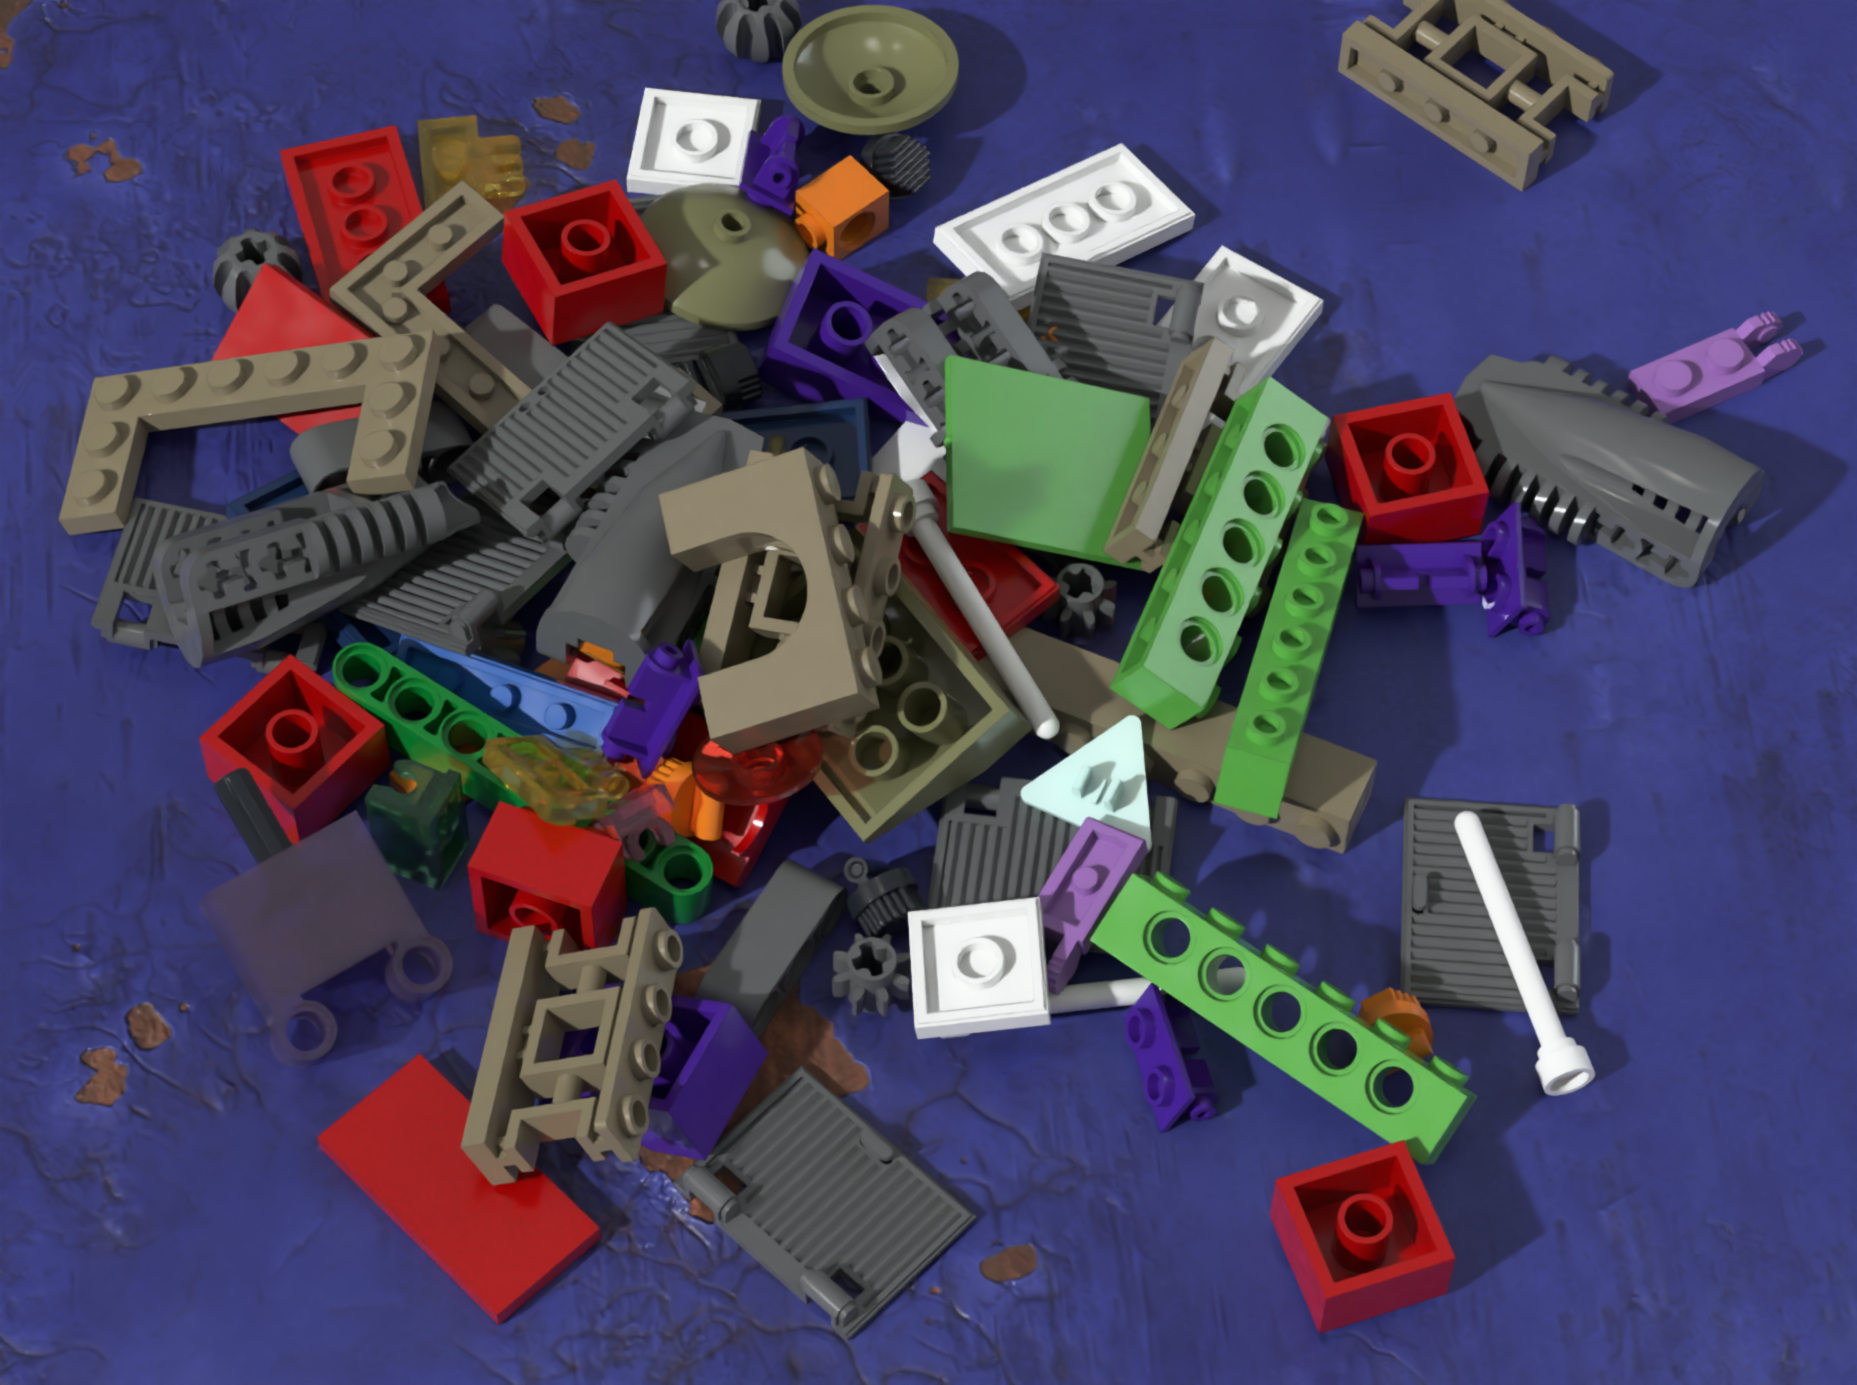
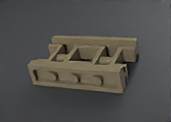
(1461, 108)
(1178, 458)
(754, 585)
(528, 1035)

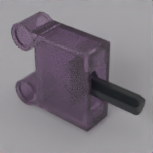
(312, 917)

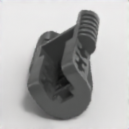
(915, 350)
(1584, 455)
(623, 551)
(294, 563)

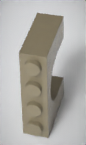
(824, 665)

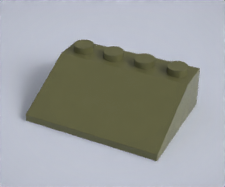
(935, 719)

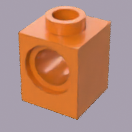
(841, 209)

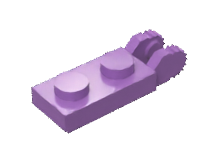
(1714, 369)
(1083, 892)

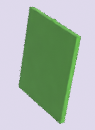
(1039, 458)

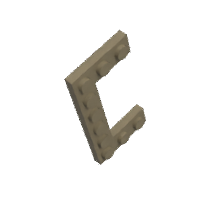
(389, 299)
(386, 374)

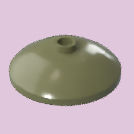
(870, 69)
(724, 256)

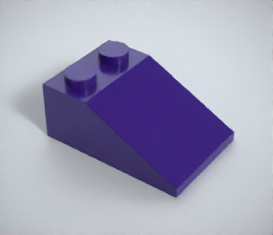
(821, 336)
(703, 1074)

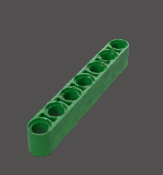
(455, 723)

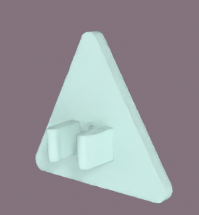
(1099, 782)

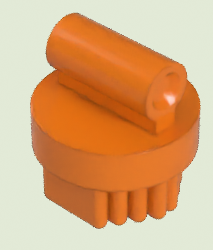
(694, 811)
(1405, 1014)

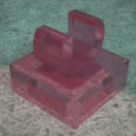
(636, 812)

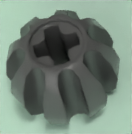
(758, 27)
(242, 258)

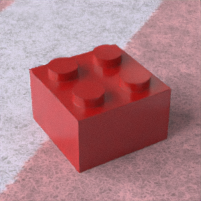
(583, 261)
(1407, 471)
(302, 746)
(547, 878)
(1361, 1236)

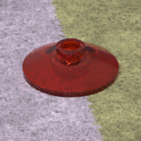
(759, 773)

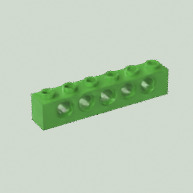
(1220, 555)
(1288, 659)
(1134, 936)

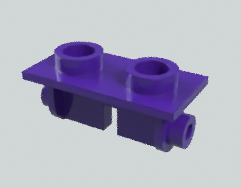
(771, 166)
(1511, 552)
(1419, 574)
(670, 688)
(1160, 1033)

